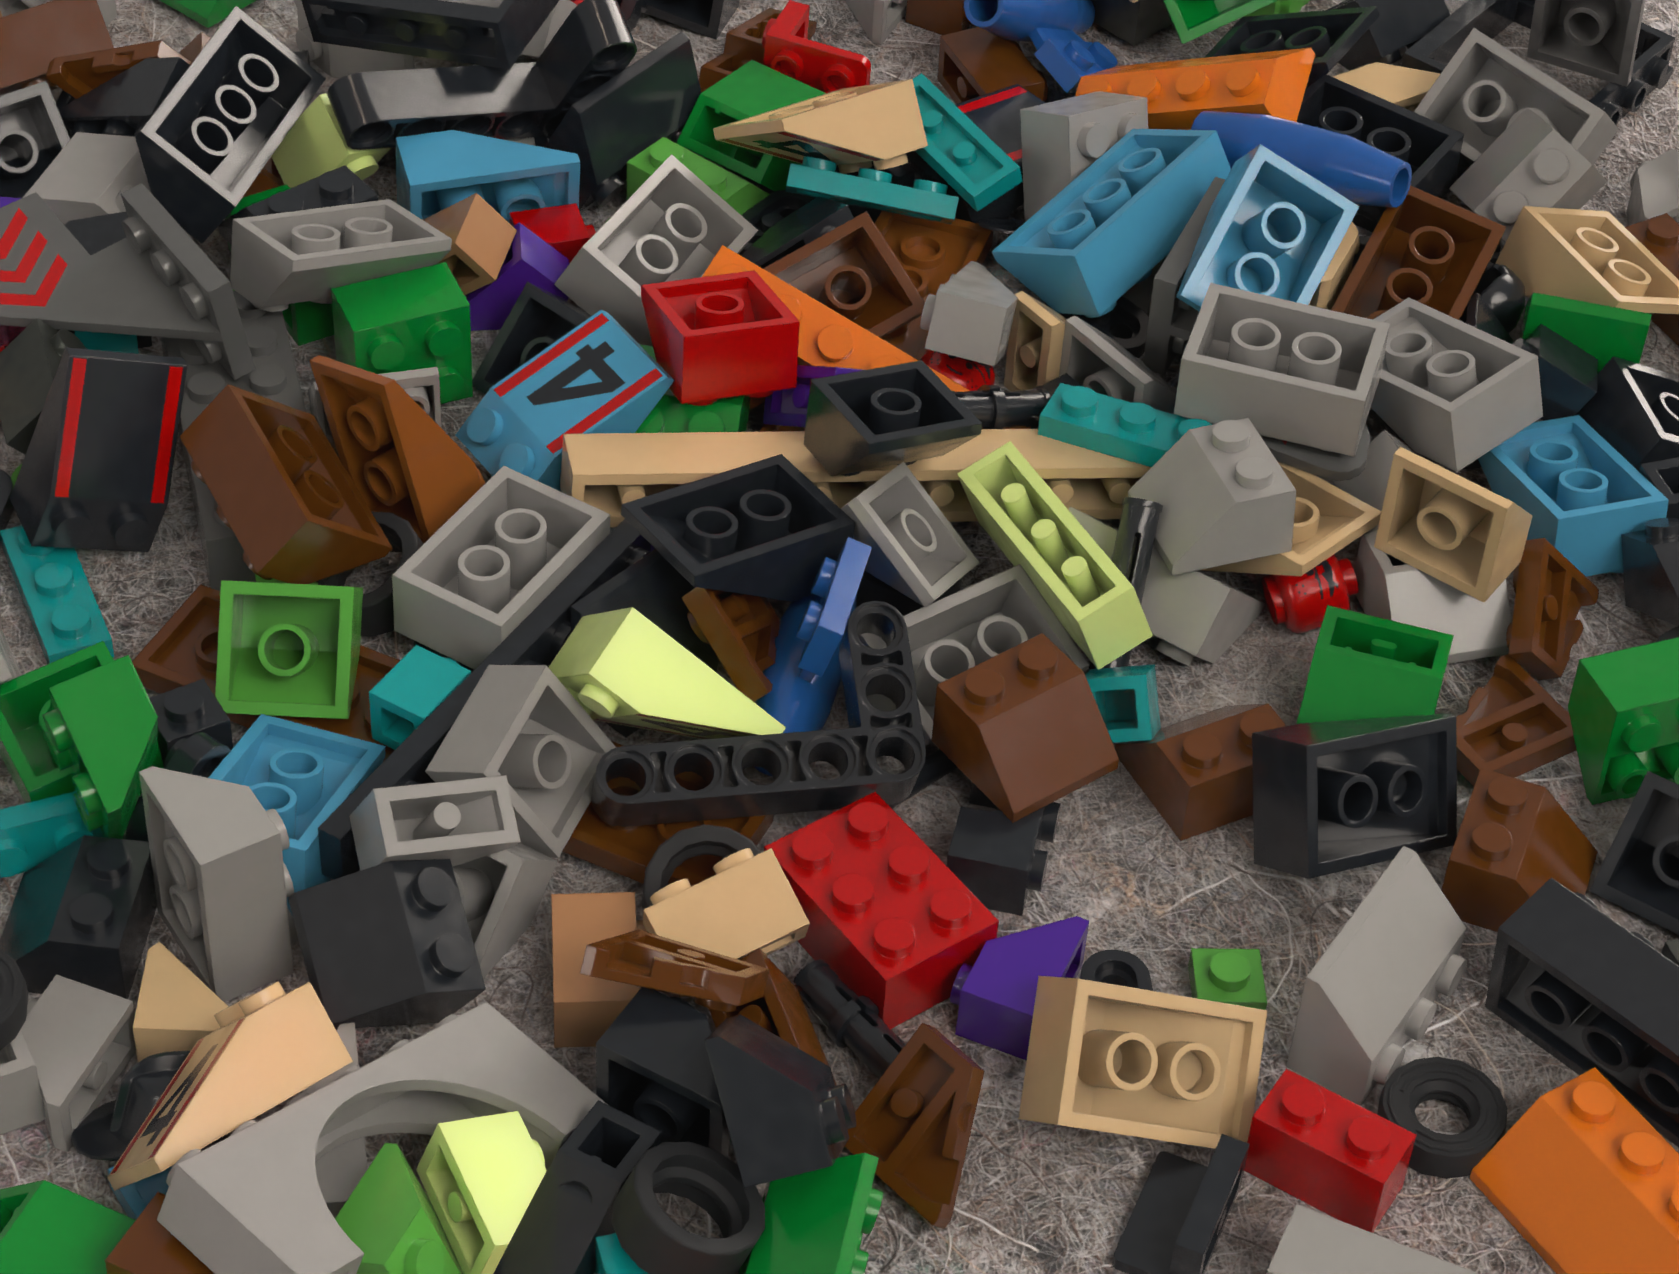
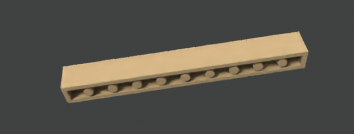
(629, 466)

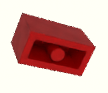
(1328, 1151)

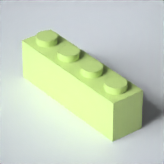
(1057, 554)

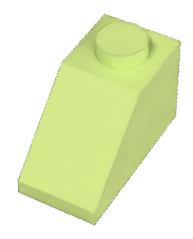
(481, 1184)

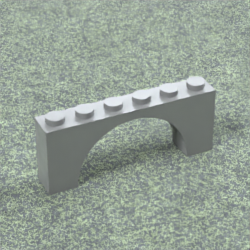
(257, 1194)

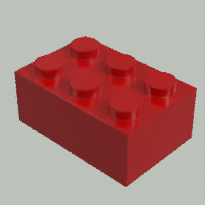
(883, 907)

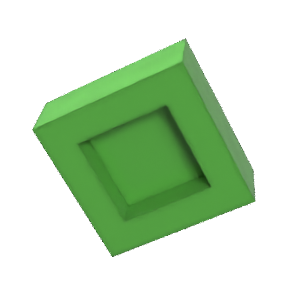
(1228, 976)

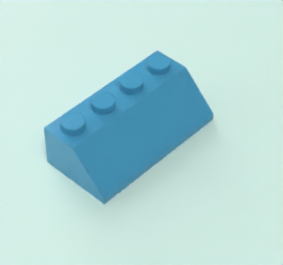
(1114, 220)

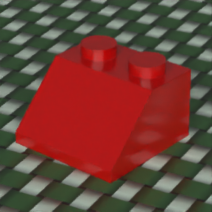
(722, 336)

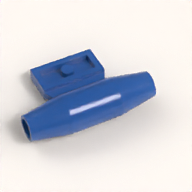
(1052, 29)
(1333, 158)
(808, 644)

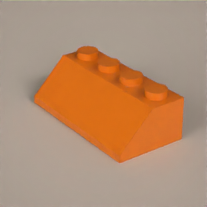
(1182, 89)
(1587, 1182)

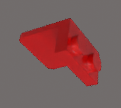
(809, 61)

